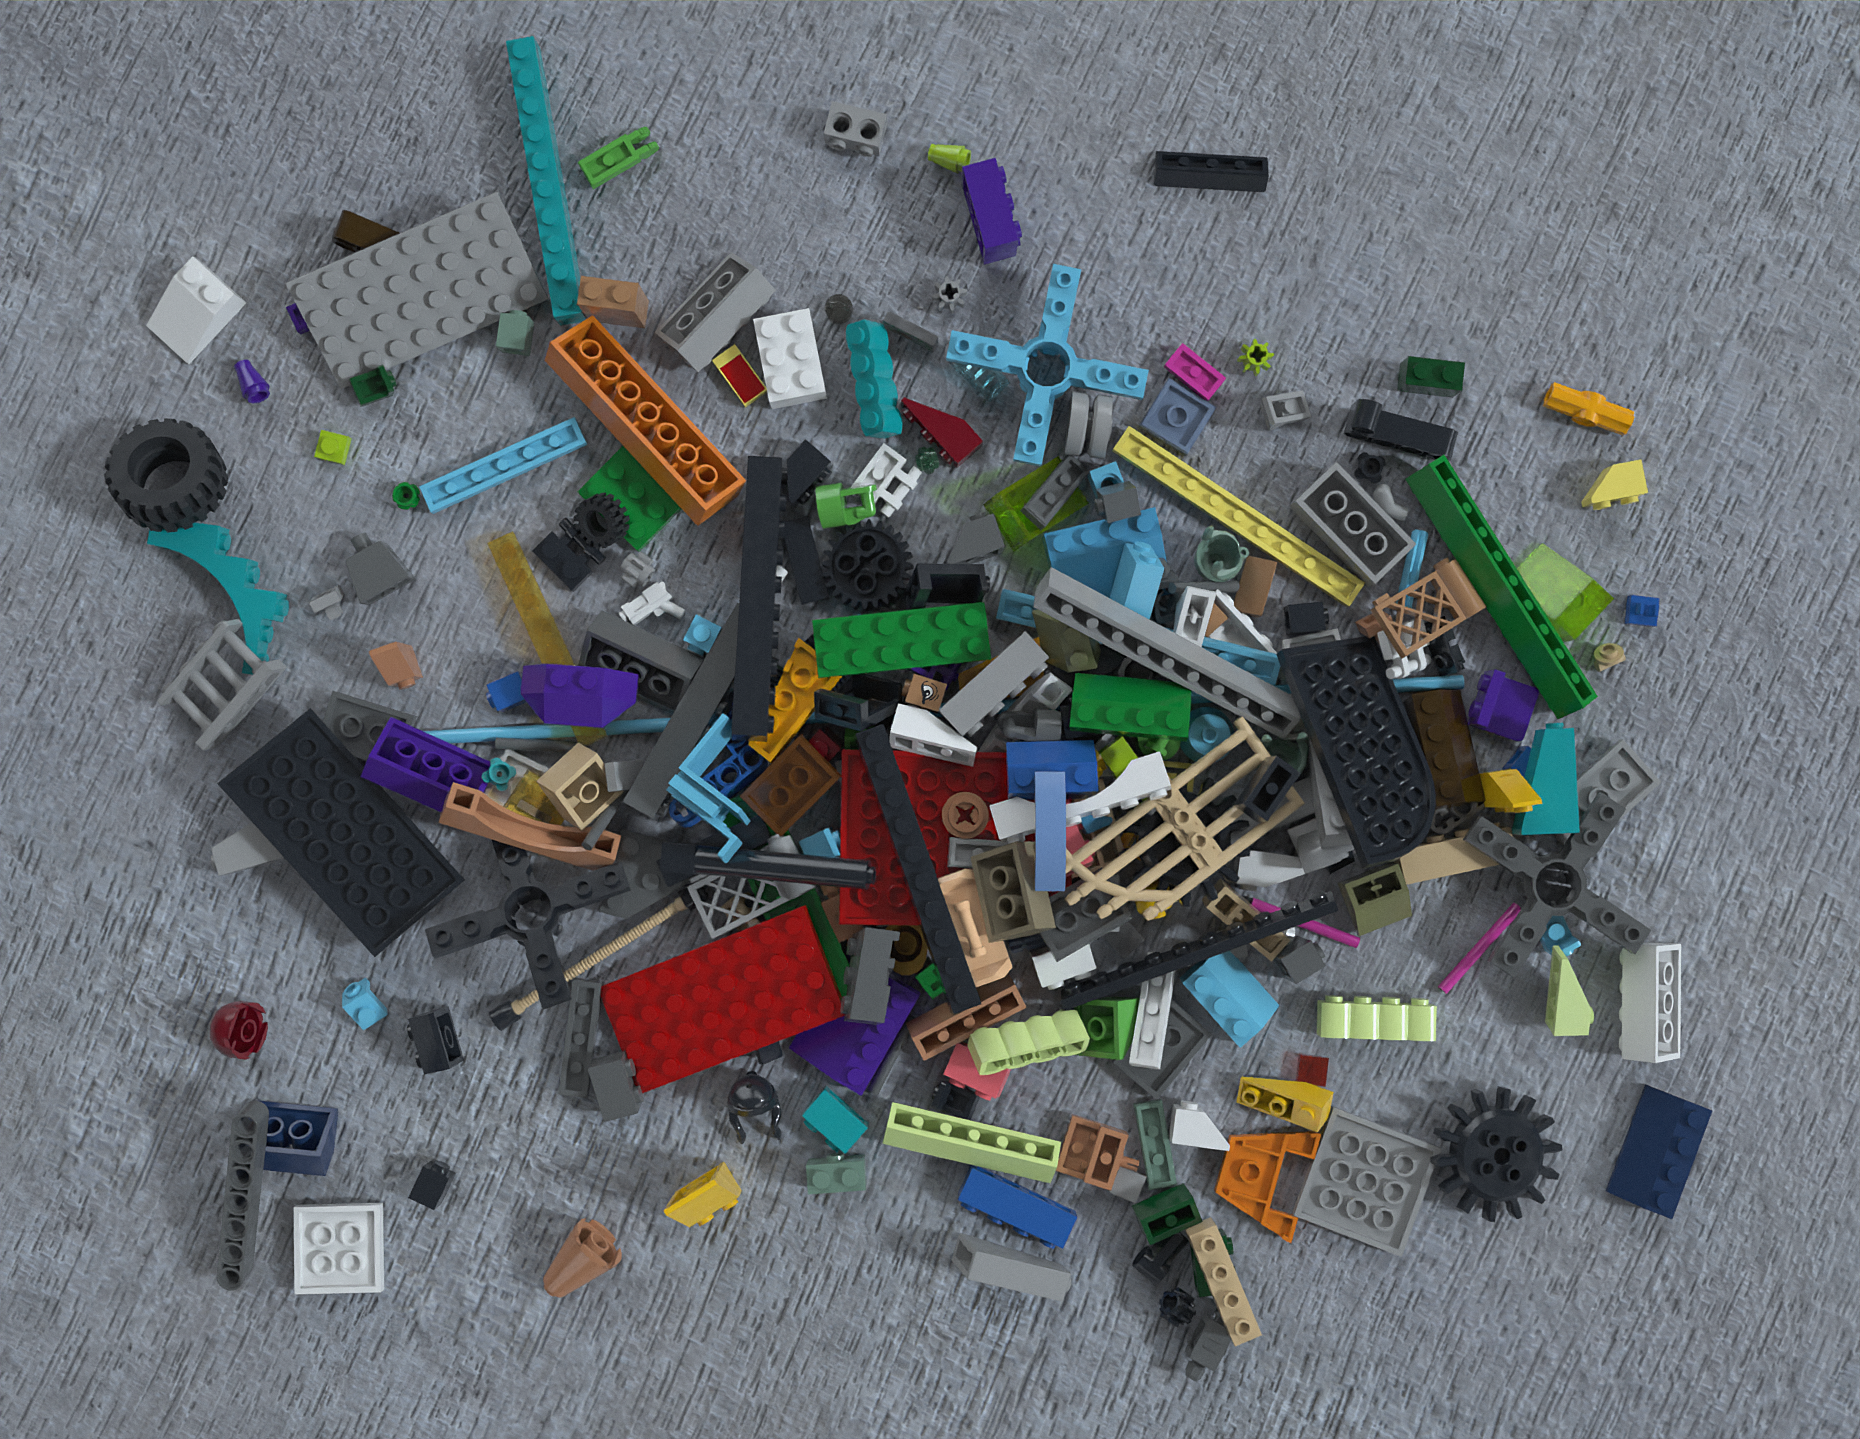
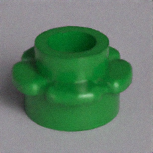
(402, 489)

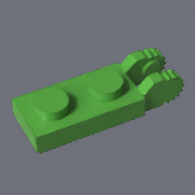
(616, 157)

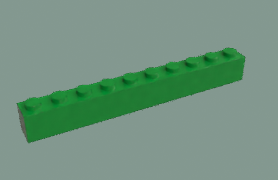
(1501, 588)

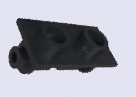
(1445, 658)

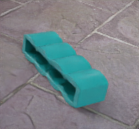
(874, 384)

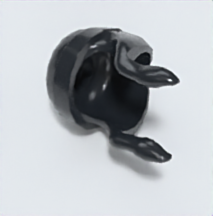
(752, 1097)

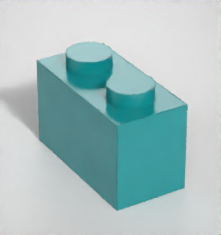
(834, 1120)

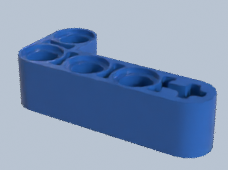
(736, 763)

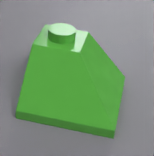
(1109, 1026)

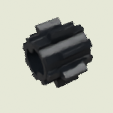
(1177, 1307)

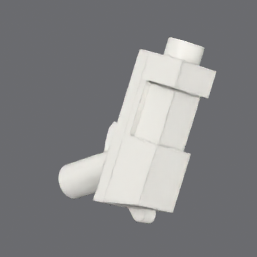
(653, 600)

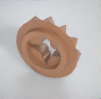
(964, 801)

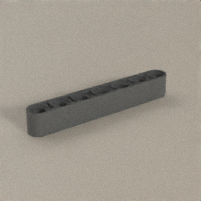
(242, 1195)

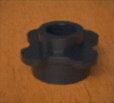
(1377, 464)

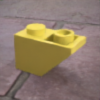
(1617, 483)

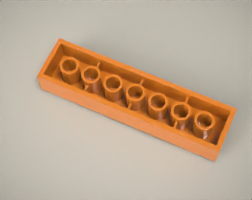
(644, 419)

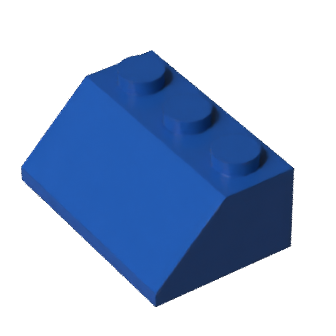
(1073, 757)

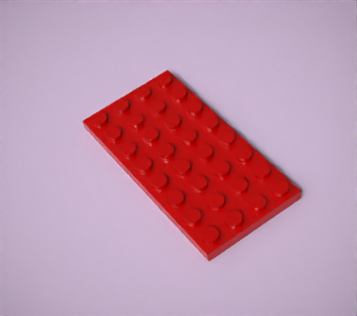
(723, 999)

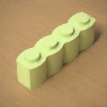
(1376, 1019)
(1028, 1042)

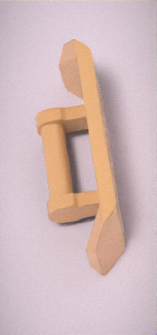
(985, 959)

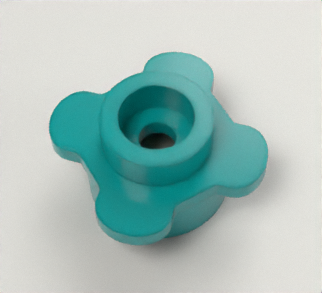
(505, 769)

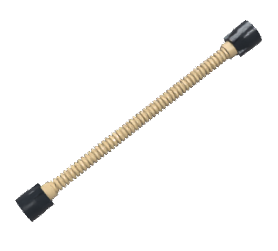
(509, 1012)

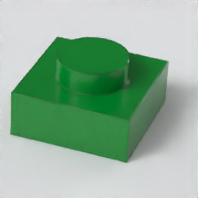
(929, 981)

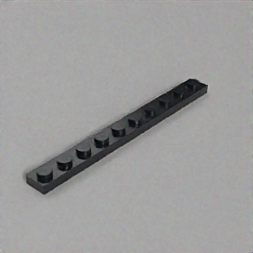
(1207, 946)

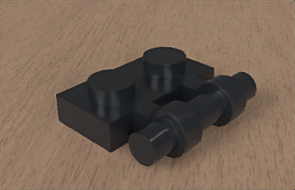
(562, 560)

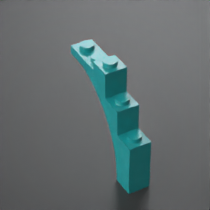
(238, 576)

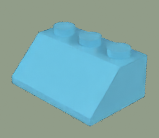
(1230, 995)

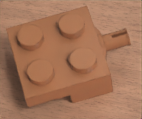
(1094, 1152)

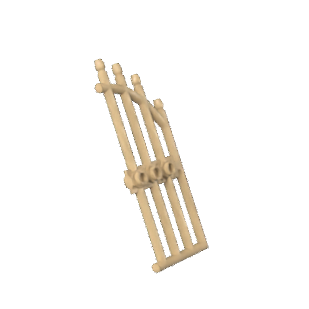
(1186, 827)

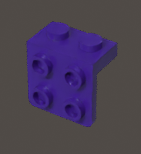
(1502, 706)

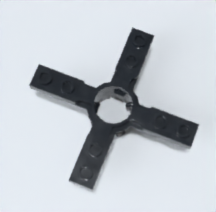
(538, 942)

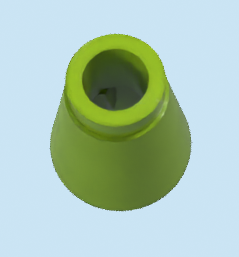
(949, 156)

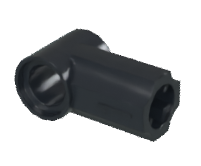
(1155, 1259)

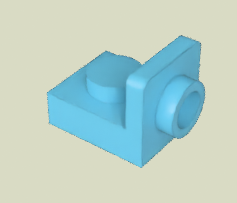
(1559, 934)

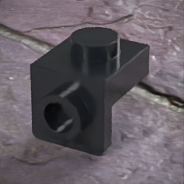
(954, 1100)

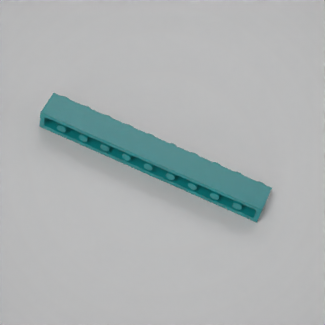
(546, 178)

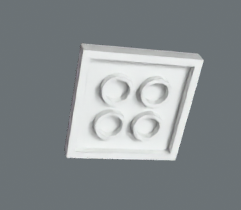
(338, 1248)

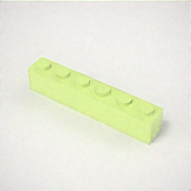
(972, 1142)

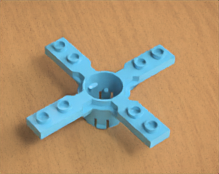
(1052, 339)

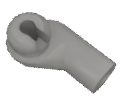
(1384, 499)

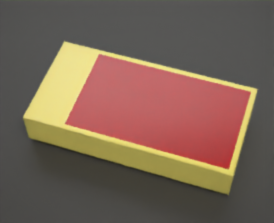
(740, 375)

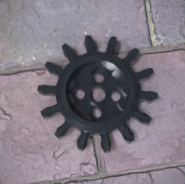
(1164, 848)
(1472, 1149)

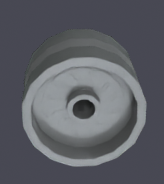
(1088, 425)

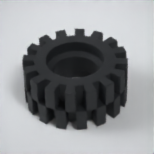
(612, 513)

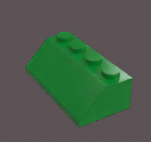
(1130, 707)

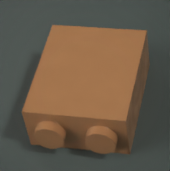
(613, 301)

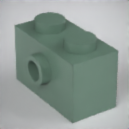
(836, 1174)

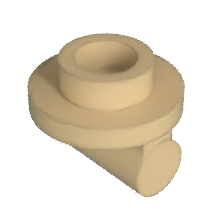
(1608, 656)

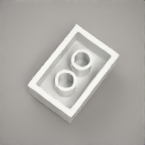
(790, 358)

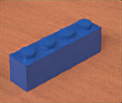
(1016, 1206)

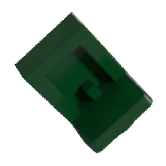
(373, 386)

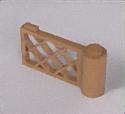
(1453, 593)

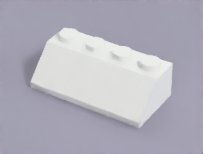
(1651, 1003)

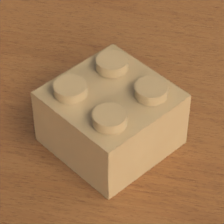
(578, 786)

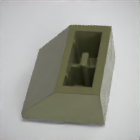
(1376, 898)

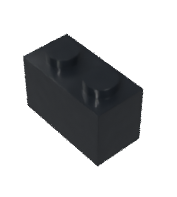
(1266, 789)

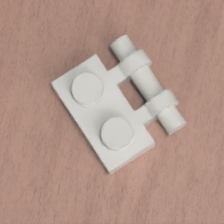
(881, 471)
(1403, 667)

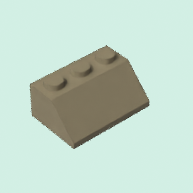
(1008, 892)

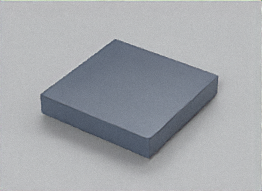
(1177, 417)

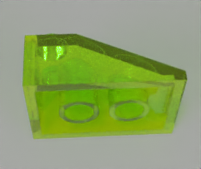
(1008, 502)
(1563, 591)

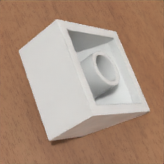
(1053, 973)

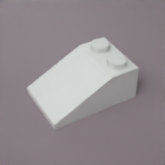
(193, 310)

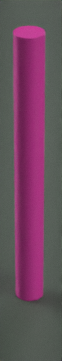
(1313, 925)
(1479, 948)

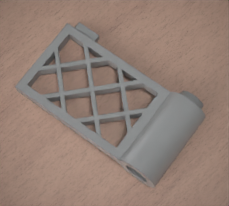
(786, 890)

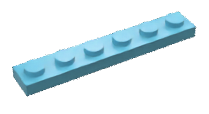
(503, 465)

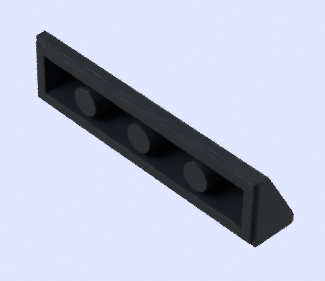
(1211, 171)

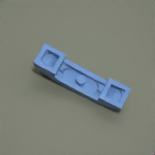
(1050, 831)

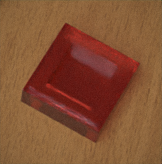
(1312, 1069)

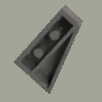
(868, 976)

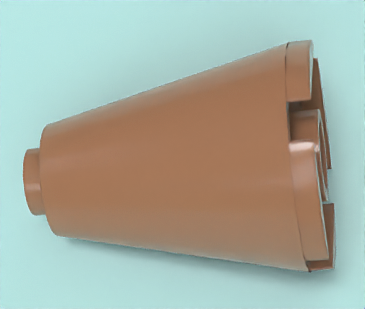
(582, 1258)

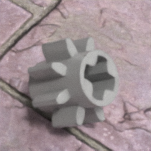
(942, 297)
(637, 569)

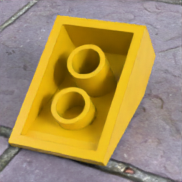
(704, 1196)

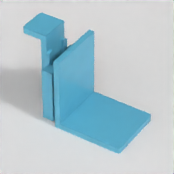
(699, 795)

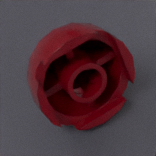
(238, 1029)

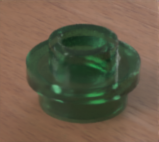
(927, 460)

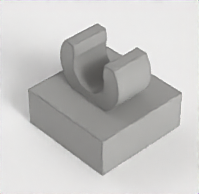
(329, 602)

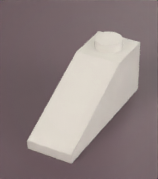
(925, 734)
(1266, 869)

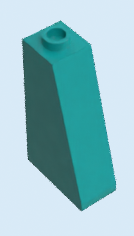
(1554, 778)

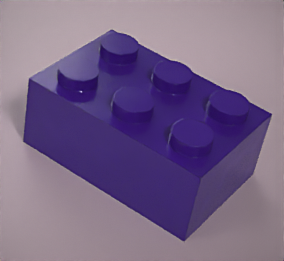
(991, 210)

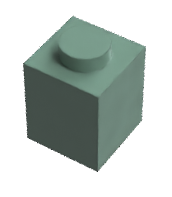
(515, 333)

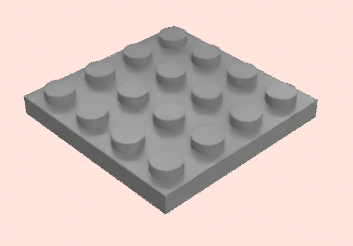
(1366, 1181)

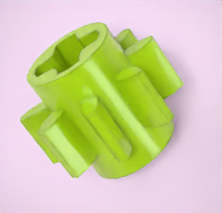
(1250, 363)

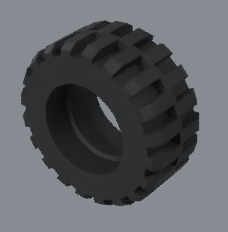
(148, 449)

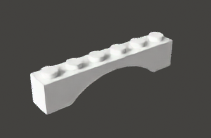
(1140, 779)

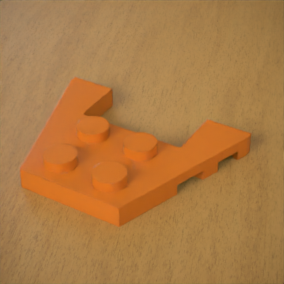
(1252, 1170)

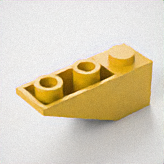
(1508, 791)
(1288, 1100)

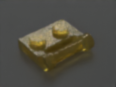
(531, 792)

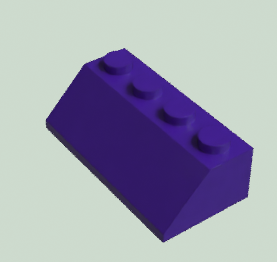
(421, 765)

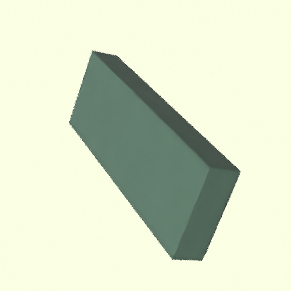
(1155, 1144)

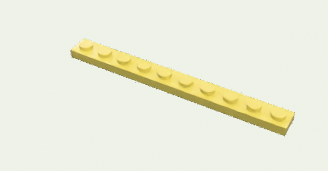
(1238, 516)

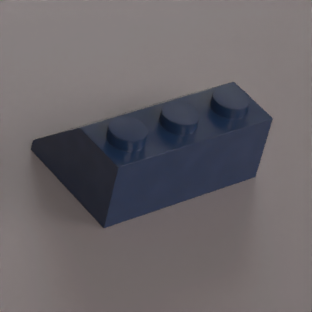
(300, 1138)

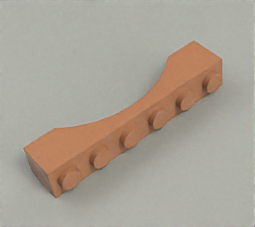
(480, 815)

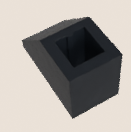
(804, 471)

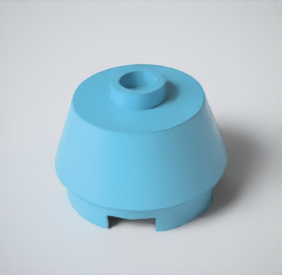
(1206, 730)

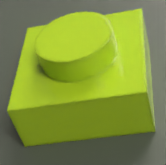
(332, 447)

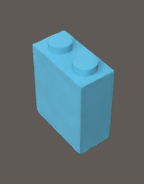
(1137, 578)

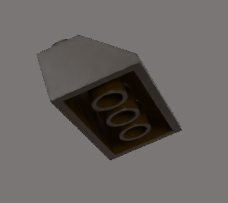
(1447, 745)

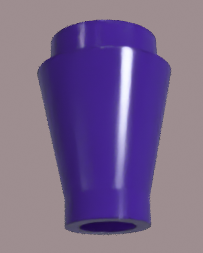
(252, 384)

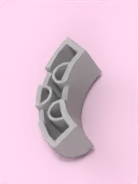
(1317, 857)

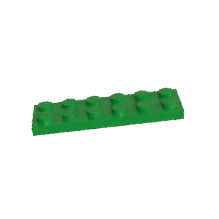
(901, 640)

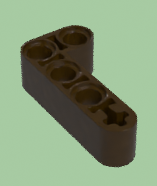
(358, 232)

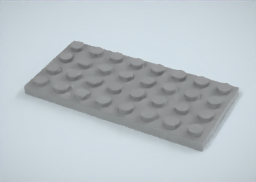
(418, 289)

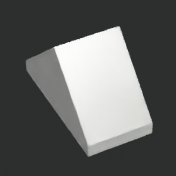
(1193, 614)

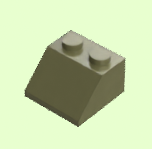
(1065, 645)

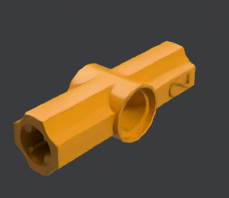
(1588, 408)

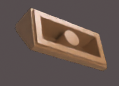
(1254, 586)

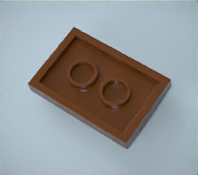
(790, 786)

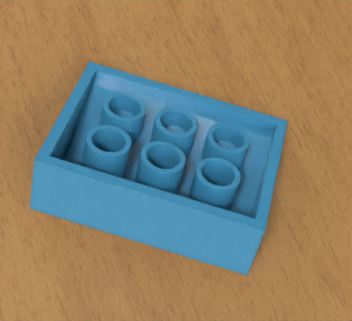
(1094, 549)

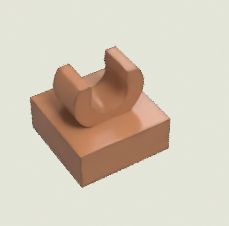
(1370, 627)

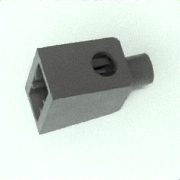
(376, 570)

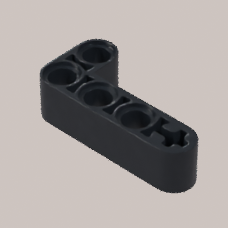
(1373, 425)

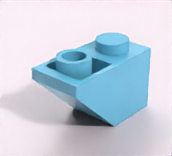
(822, 843)

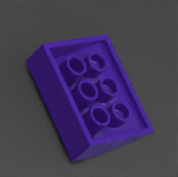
(854, 1050)

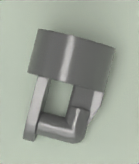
(1031, 727)

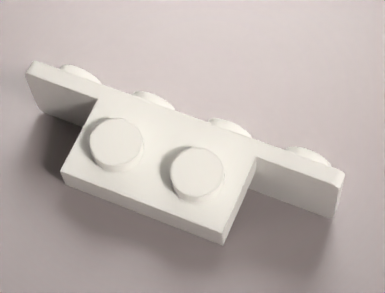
(1239, 628)

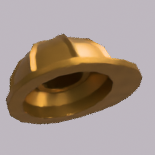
(909, 950)

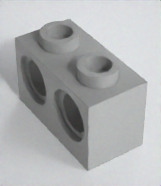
(858, 121)

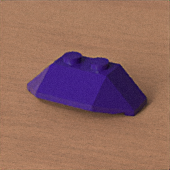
(578, 694)

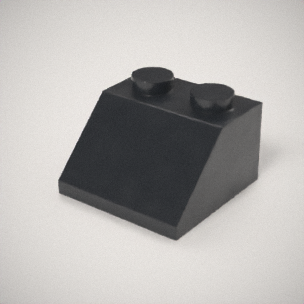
(435, 1040)

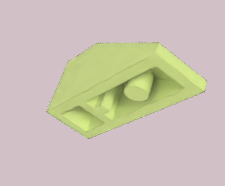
(1567, 1006)

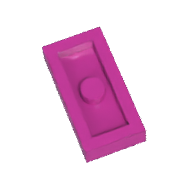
(1194, 372)

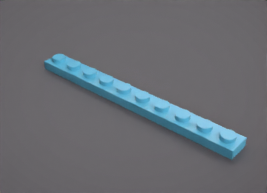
(1265, 665)

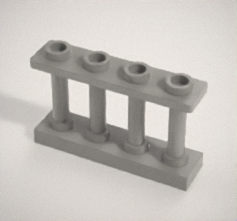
(247, 692)

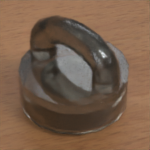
(838, 309)

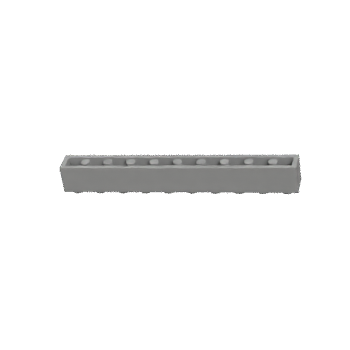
(1166, 652)

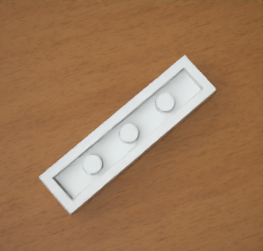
(1152, 1021)

